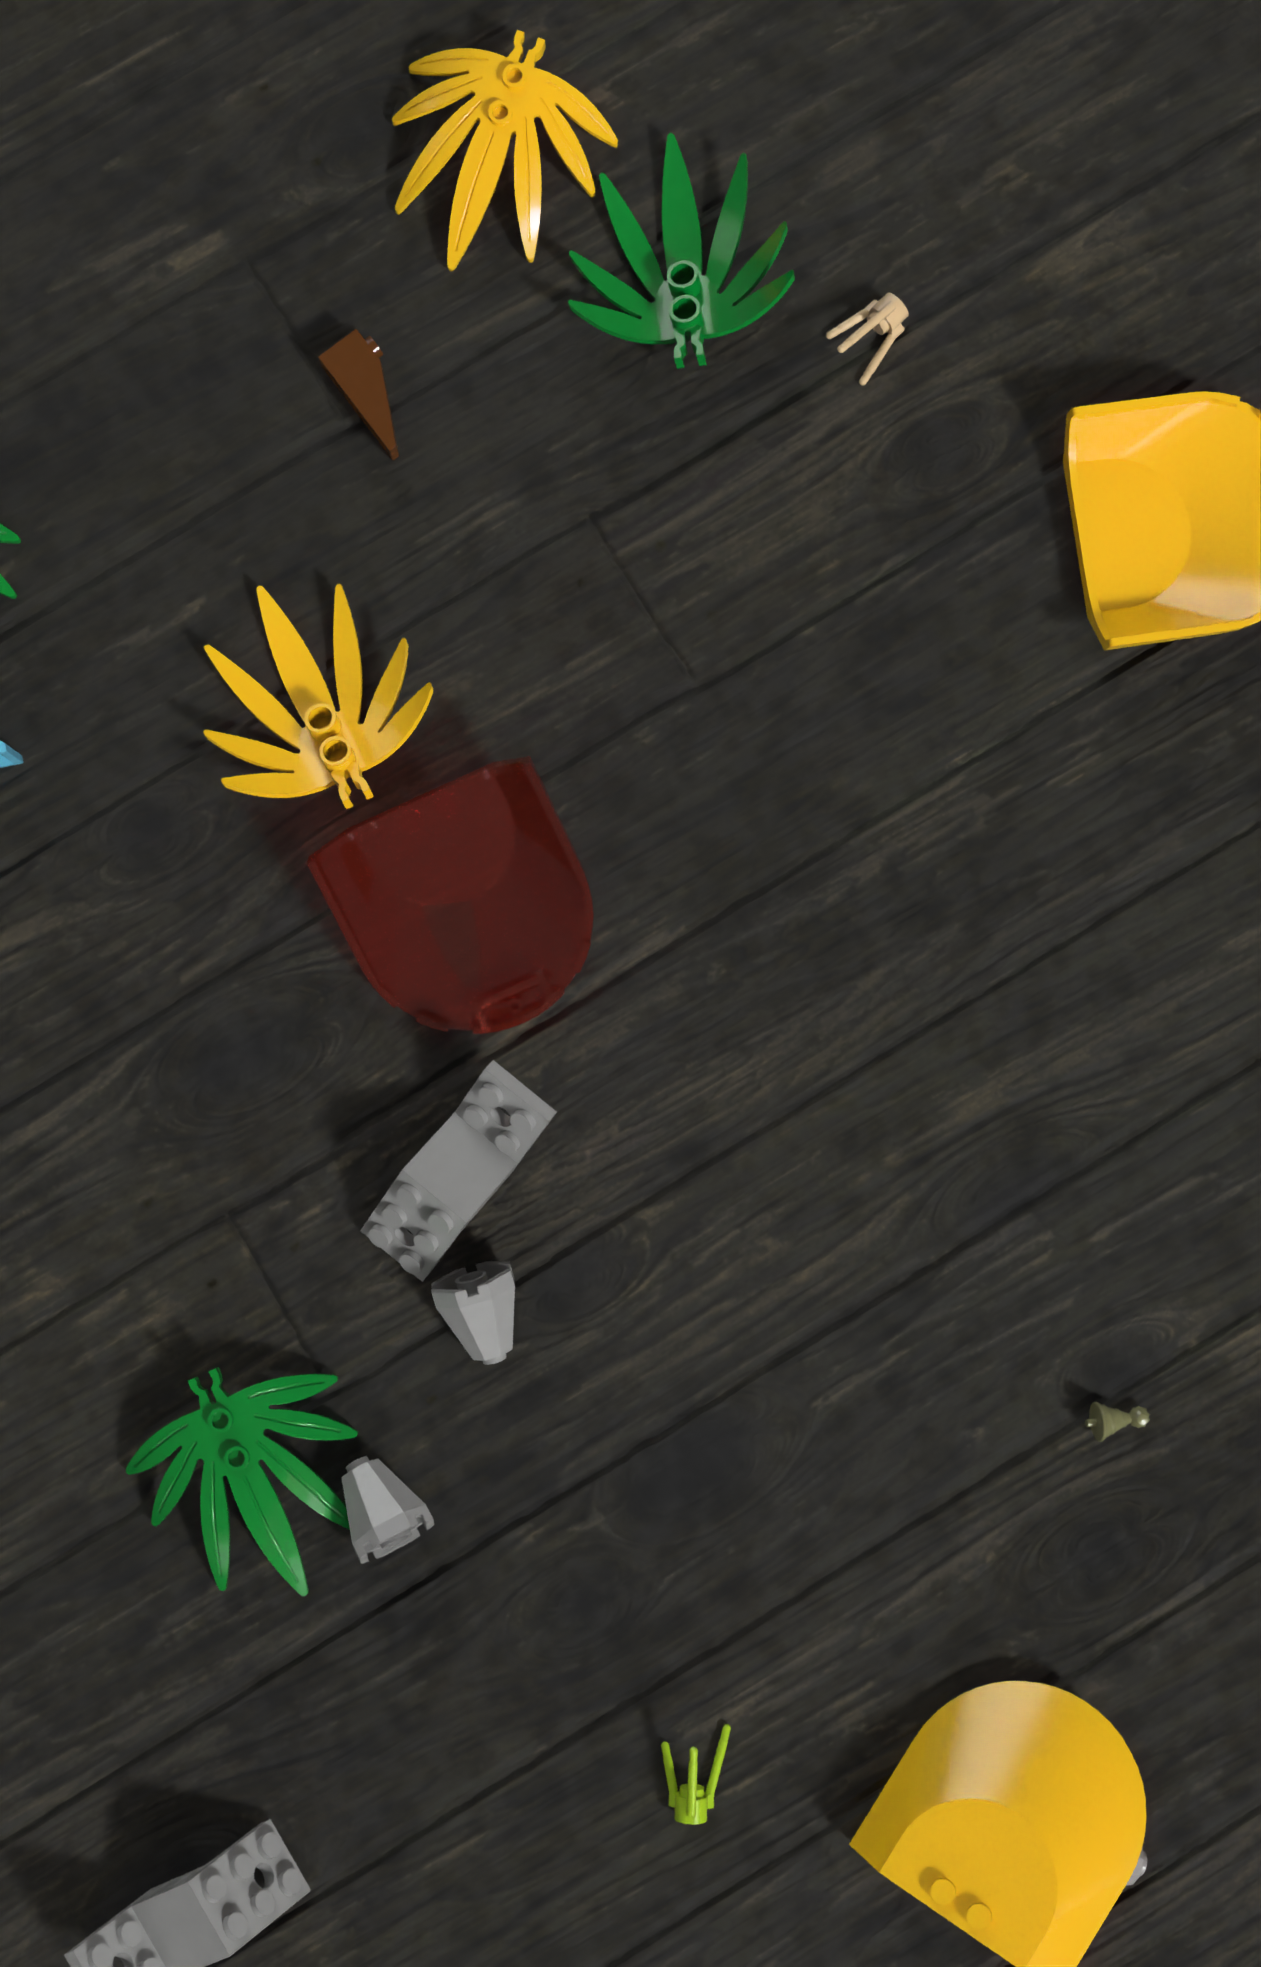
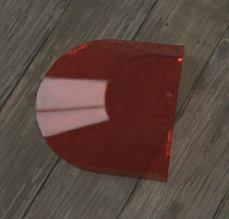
(463, 900)

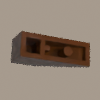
(359, 376)

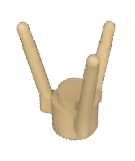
(882, 317)

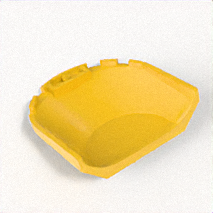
(1166, 515)
(1013, 1820)

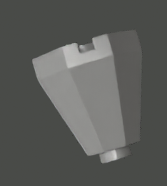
(479, 1308)
(381, 1509)

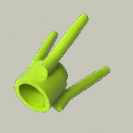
(691, 1800)

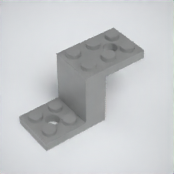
(457, 1171)
(203, 1911)

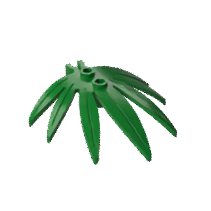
(686, 303)
(231, 1444)

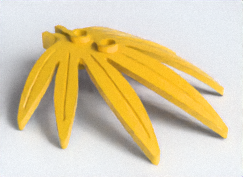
(505, 104)
(331, 742)

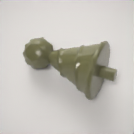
(1106, 1420)

